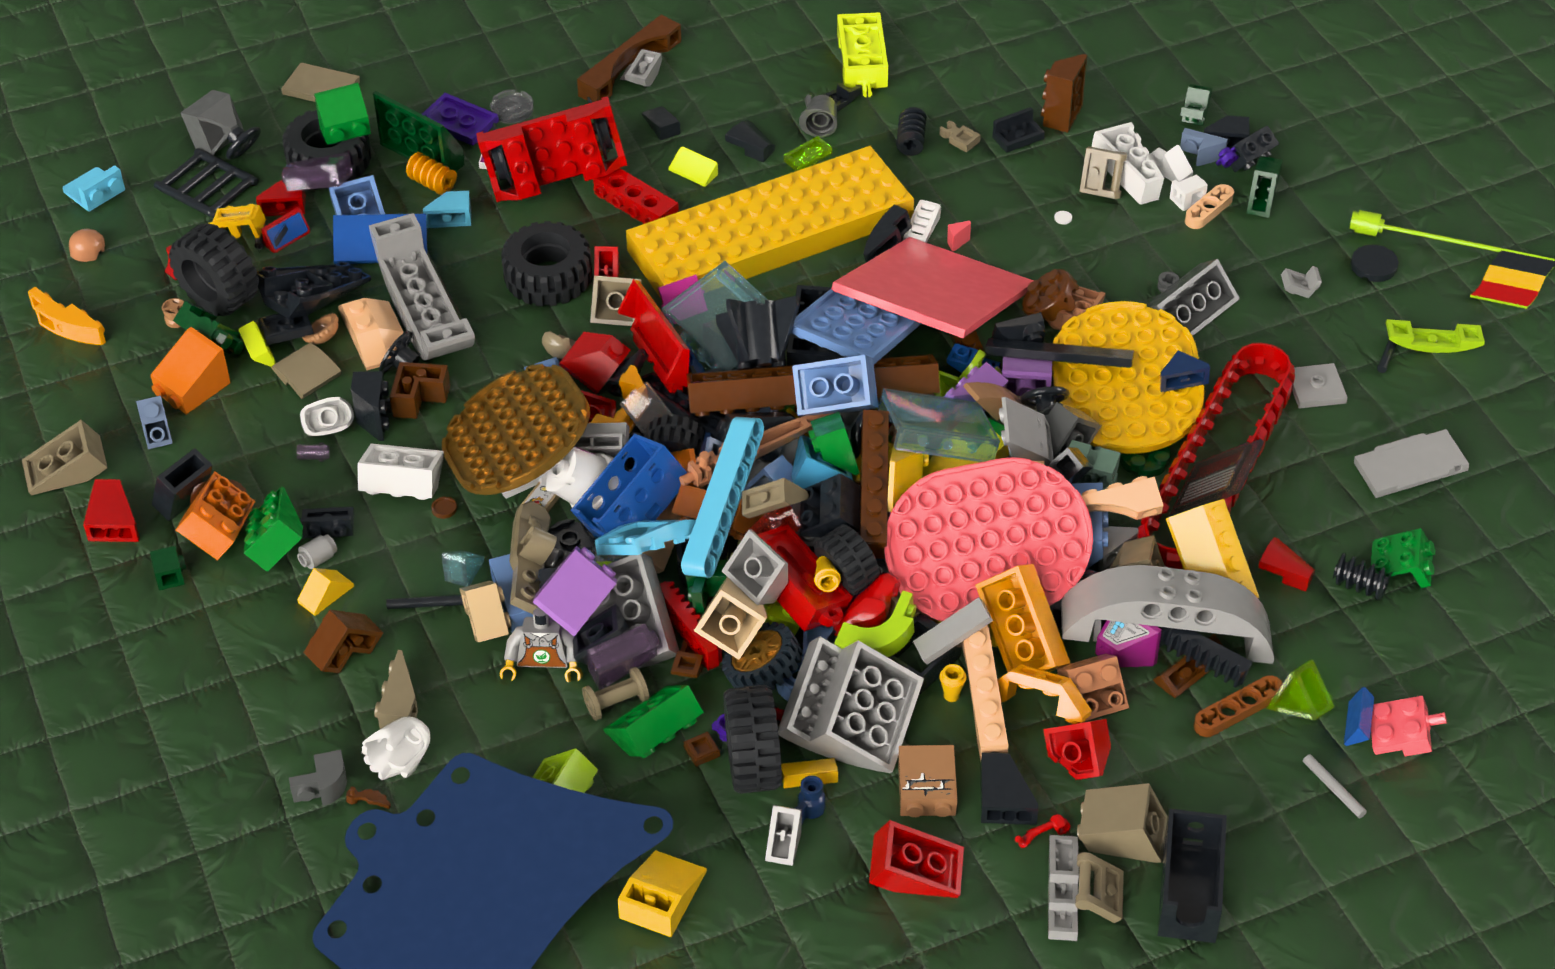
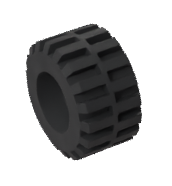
(676, 433)
(850, 557)

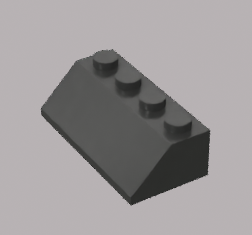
(1198, 296)

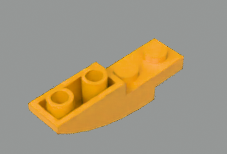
(67, 321)

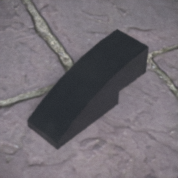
(887, 232)

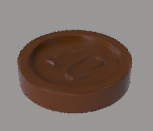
(444, 507)

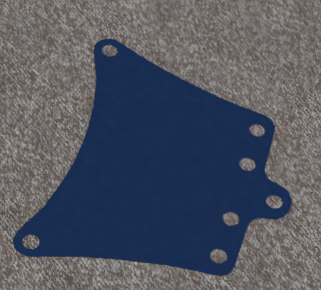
(485, 877)

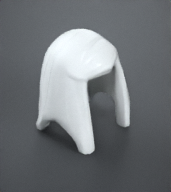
(397, 747)

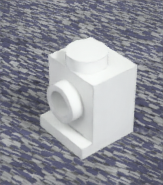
(1188, 191)

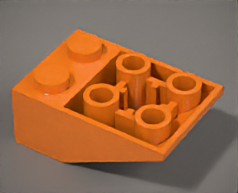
(216, 516)

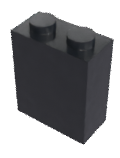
(176, 483)

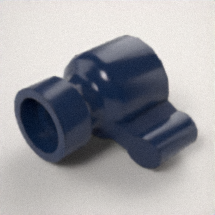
(811, 798)

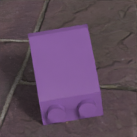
(1026, 374)
(575, 590)

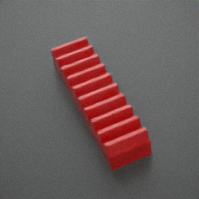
(685, 622)

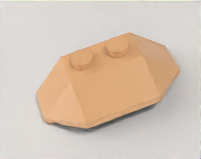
(372, 328)

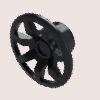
(402, 354)

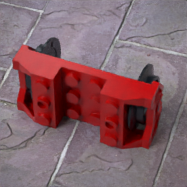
(551, 149)

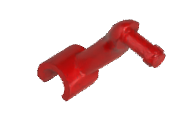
(1057, 822)

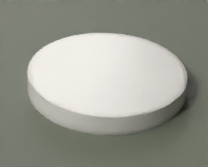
(1063, 217)

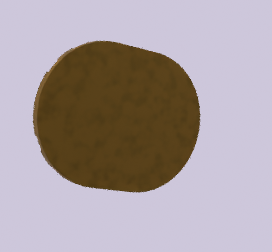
(515, 429)

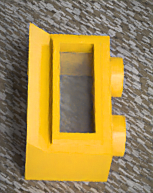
(243, 215)

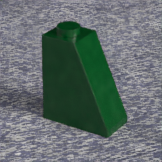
(1264, 186)

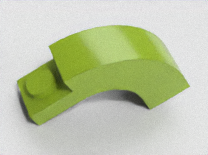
(887, 637)

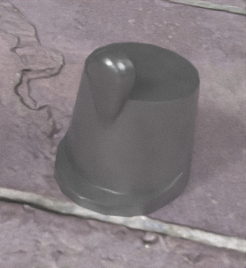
(819, 117)

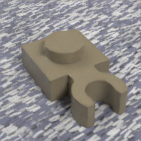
(960, 137)

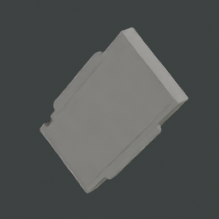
(1410, 462)

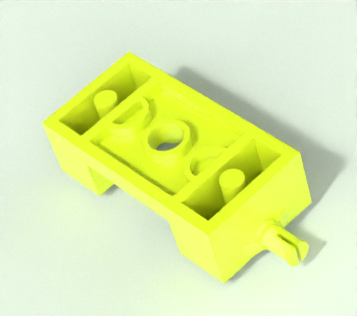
(862, 51)

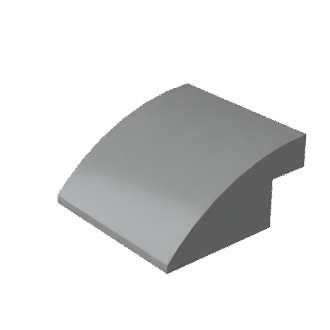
(850, 705)

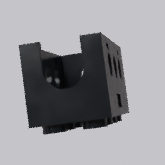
(1192, 876)

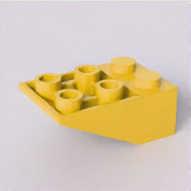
(660, 892)

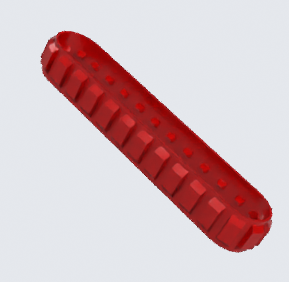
(1250, 359)

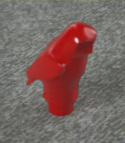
(872, 604)

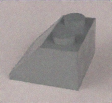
(757, 569)

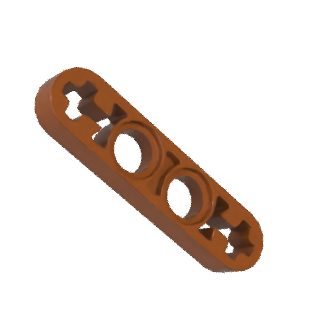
(1235, 702)

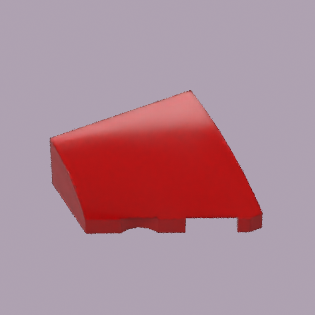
(1285, 562)

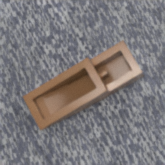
(990, 396)

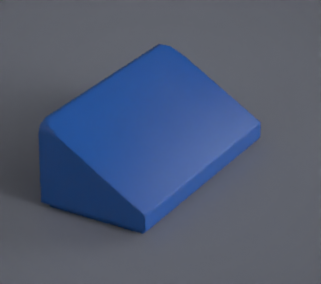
(1359, 717)

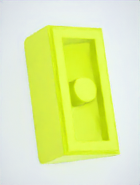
(694, 166)
(256, 344)

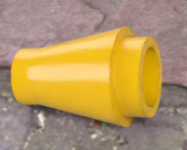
(826, 575)
(952, 681)

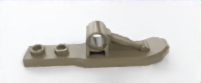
(528, 552)

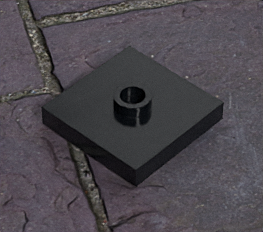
(278, 328)

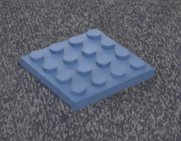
(851, 326)

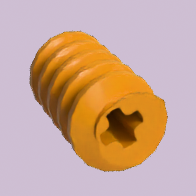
(430, 173)

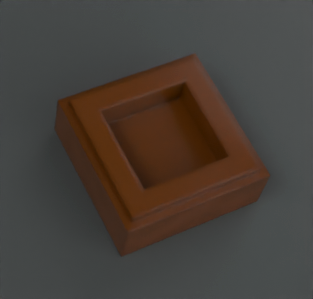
(701, 749)

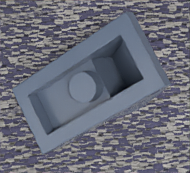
(1203, 145)

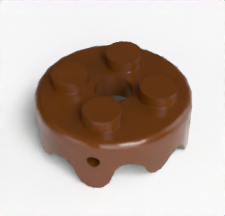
(1048, 294)

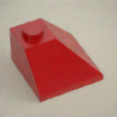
(594, 359)

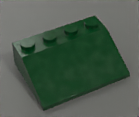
(411, 132)

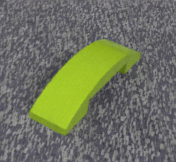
(1433, 340)

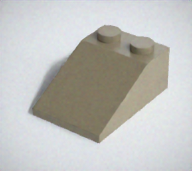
(65, 460)

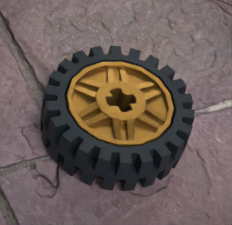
(766, 660)

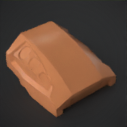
(1084, 299)

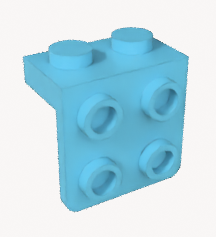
(95, 187)

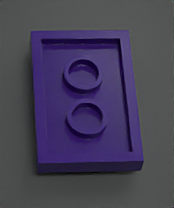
(461, 117)

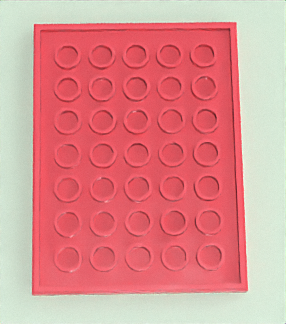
(933, 286)

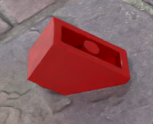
(279, 201)

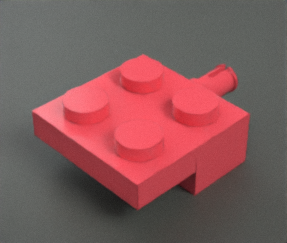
(1403, 726)

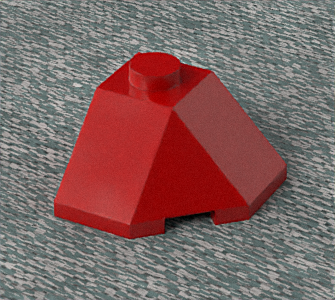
(1080, 747)

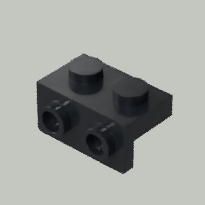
(1017, 130)
(1253, 147)
(329, 521)

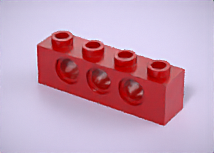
(634, 196)

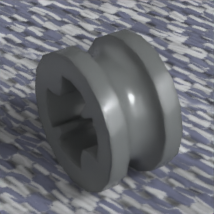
(1165, 278)

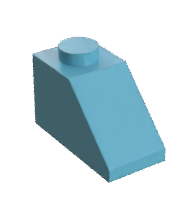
(449, 210)

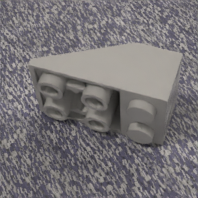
(1025, 432)

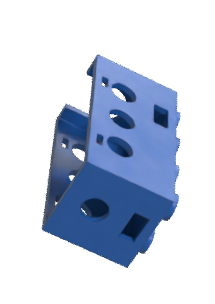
(641, 491)

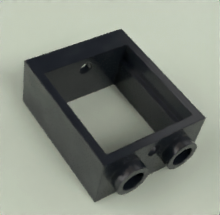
(932, 672)

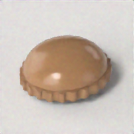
(323, 329)

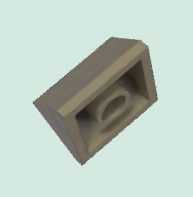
(607, 298)

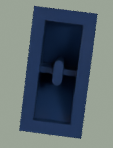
(1184, 372)

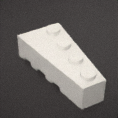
(1139, 174)

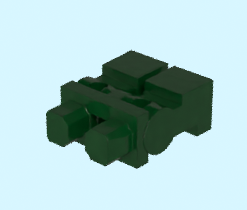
(205, 323)

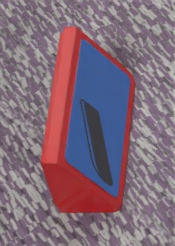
(285, 230)

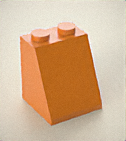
(191, 372)

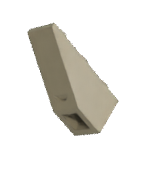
(397, 694)

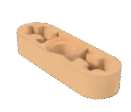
(1192, 217)

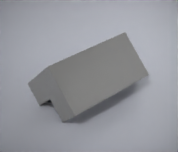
(604, 438)

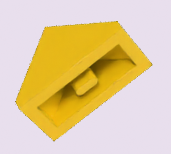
(323, 589)

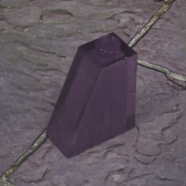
(317, 172)
(616, 656)

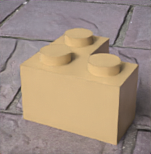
(485, 610)

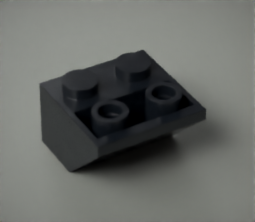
(371, 402)
(829, 506)

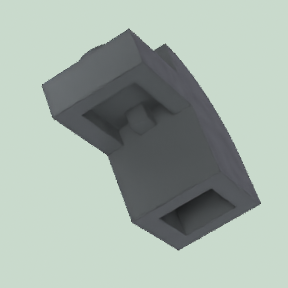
(327, 782)

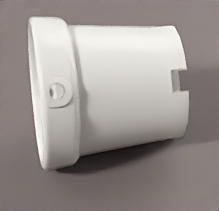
(576, 474)

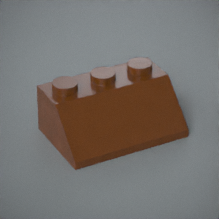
(1064, 92)

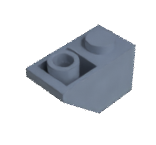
(154, 422)

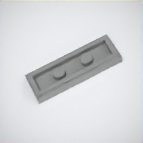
(953, 630)

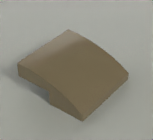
(306, 370)

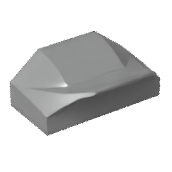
(644, 68)

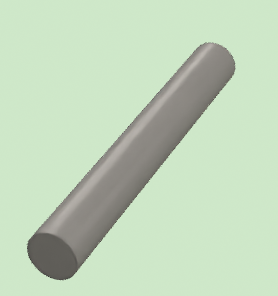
(1334, 786)

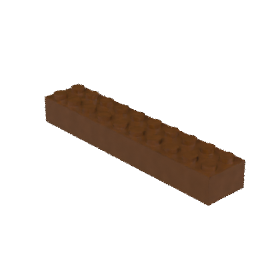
(775, 385)

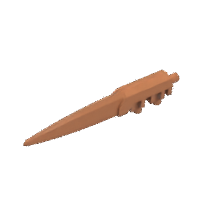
(773, 438)

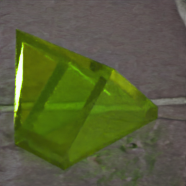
(1303, 694)

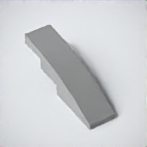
(1063, 888)

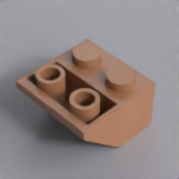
(1099, 683)

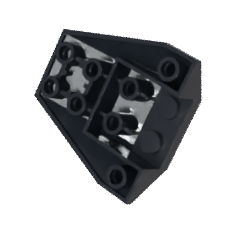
(307, 288)

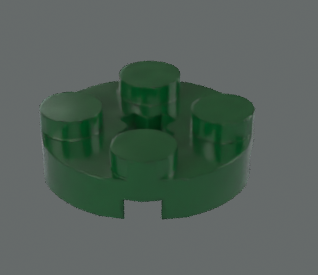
(1144, 466)

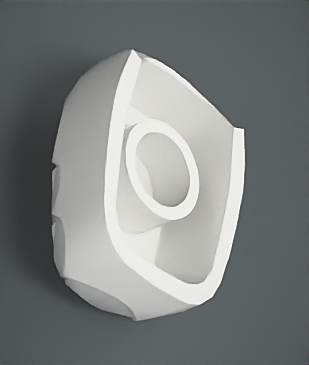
(326, 416)

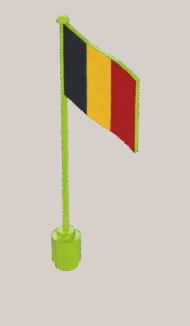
(1510, 279)

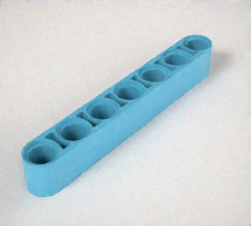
(722, 497)

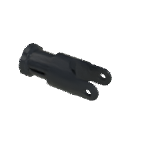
(636, 360)

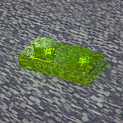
(808, 154)

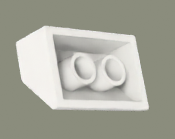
(400, 471)

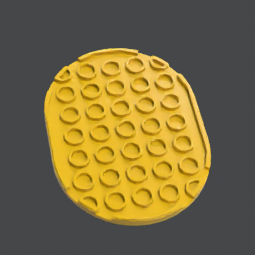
(1125, 399)

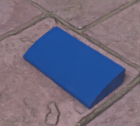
(353, 239)

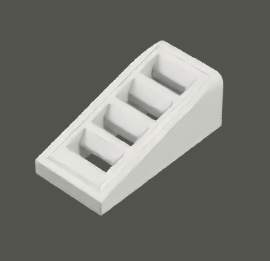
(925, 215)

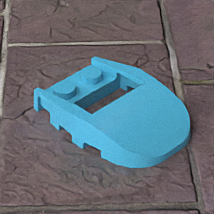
(643, 536)

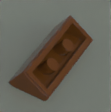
(1181, 674)

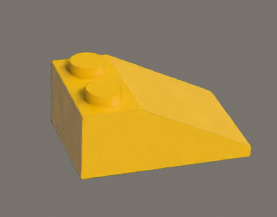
(904, 472)

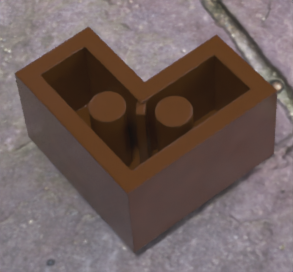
(416, 384)
(339, 637)

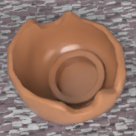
(86, 245)

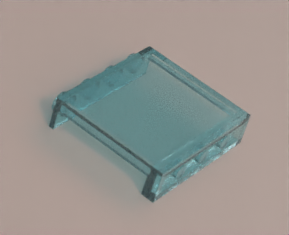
(696, 309)
(940, 426)

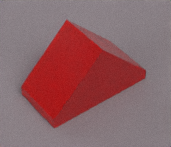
(606, 261)

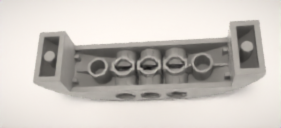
(417, 289)
(1168, 600)

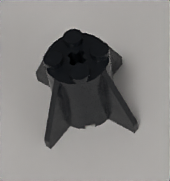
(758, 330)

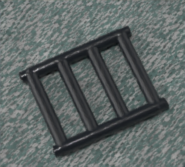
(197, 202)

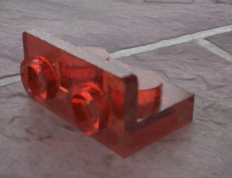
(777, 519)

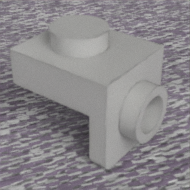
(1301, 283)

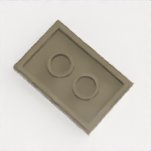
(313, 79)

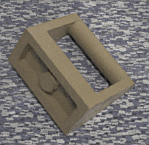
(771, 497)

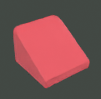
(958, 234)

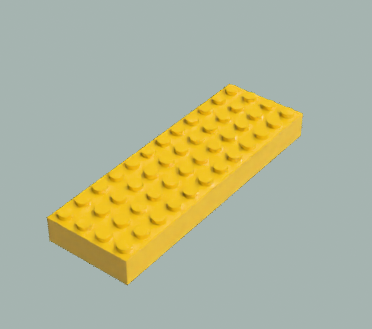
(771, 221)

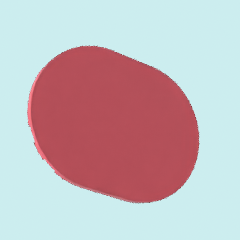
(982, 522)

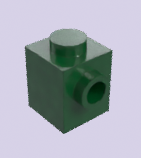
(168, 567)

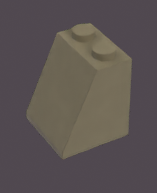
(1123, 822)

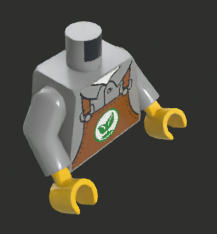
(540, 644)

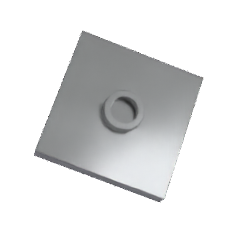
(1318, 386)

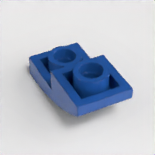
(962, 356)

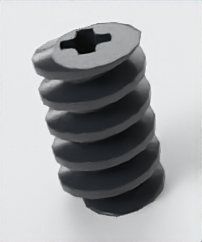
(911, 131)
(1361, 577)

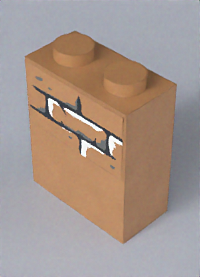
(927, 780)

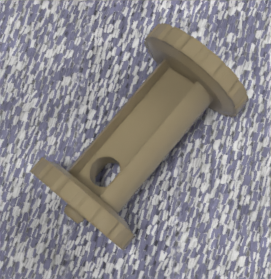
(615, 693)

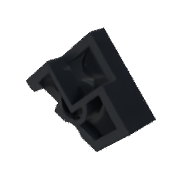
(751, 139)

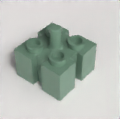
(1104, 463)

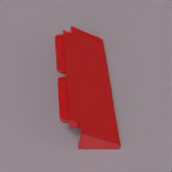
(656, 337)

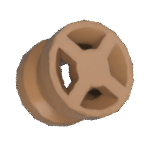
(170, 309)

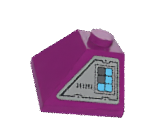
(1132, 643)

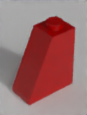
(109, 514)

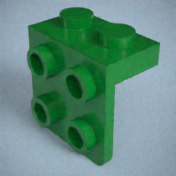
(1405, 554)

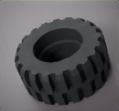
(305, 141)
(213, 269)
(546, 283)
(752, 739)

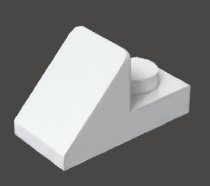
(1172, 163)

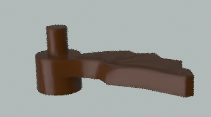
(369, 796)

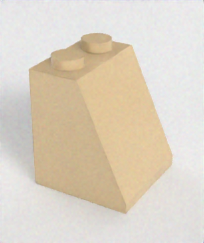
(731, 619)

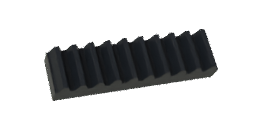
(1208, 653)

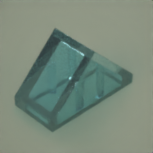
(461, 566)

